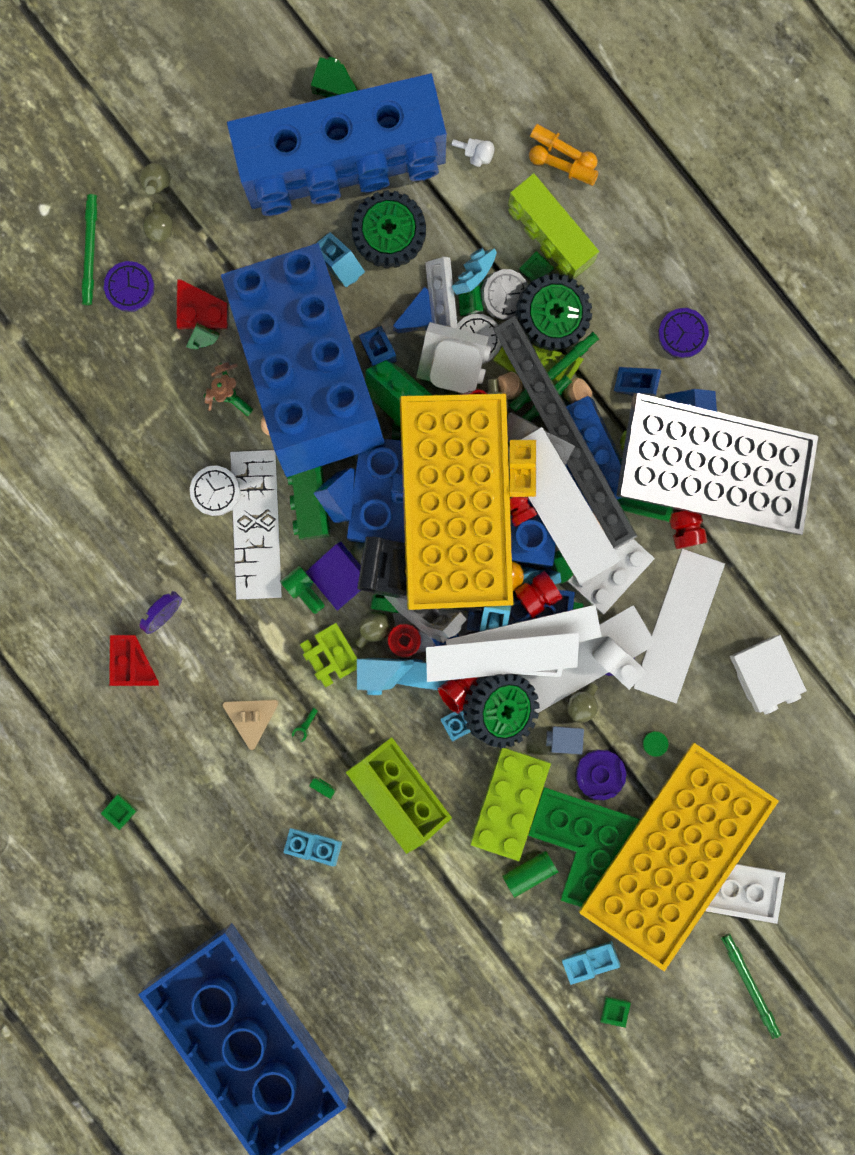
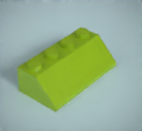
(399, 795)

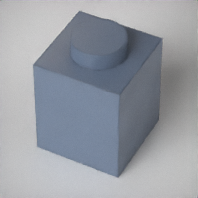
(565, 739)

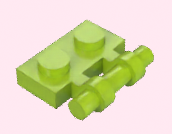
(336, 649)

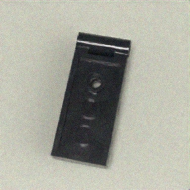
(384, 570)

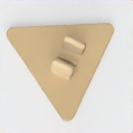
(251, 718)

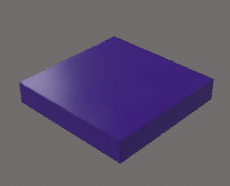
(336, 575)

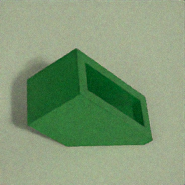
(331, 78)

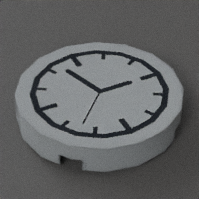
(501, 293)

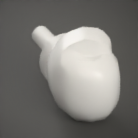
(479, 151)

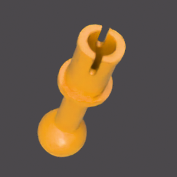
(551, 141)
(539, 155)

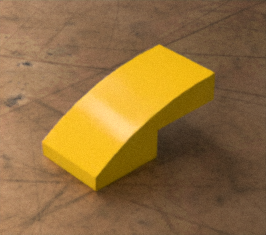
(522, 468)

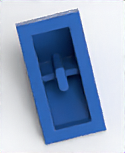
(416, 316)
(377, 346)
(637, 380)
(695, 397)
(337, 495)

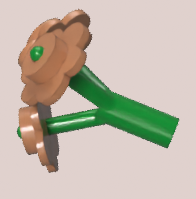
(224, 390)

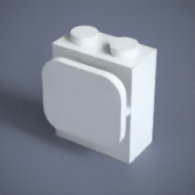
(453, 358)
(768, 674)

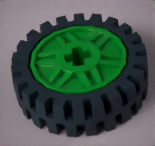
(406, 223)
(562, 295)
(501, 709)

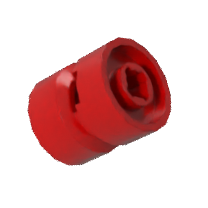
(687, 529)
(536, 595)
(404, 640)
(454, 692)

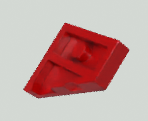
(199, 307)
(129, 663)

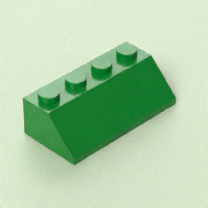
(388, 383)
(311, 516)

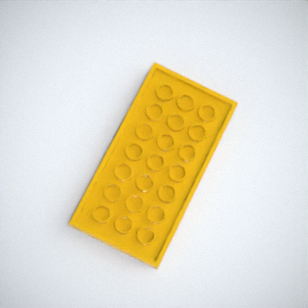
(456, 501)
(678, 856)

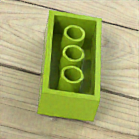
(552, 227)
(510, 803)

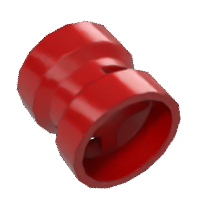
(520, 510)

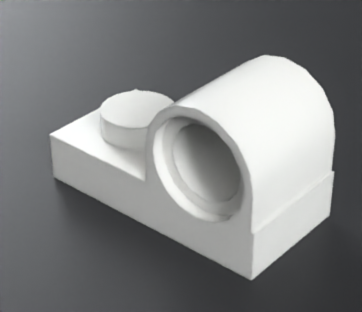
(618, 662)

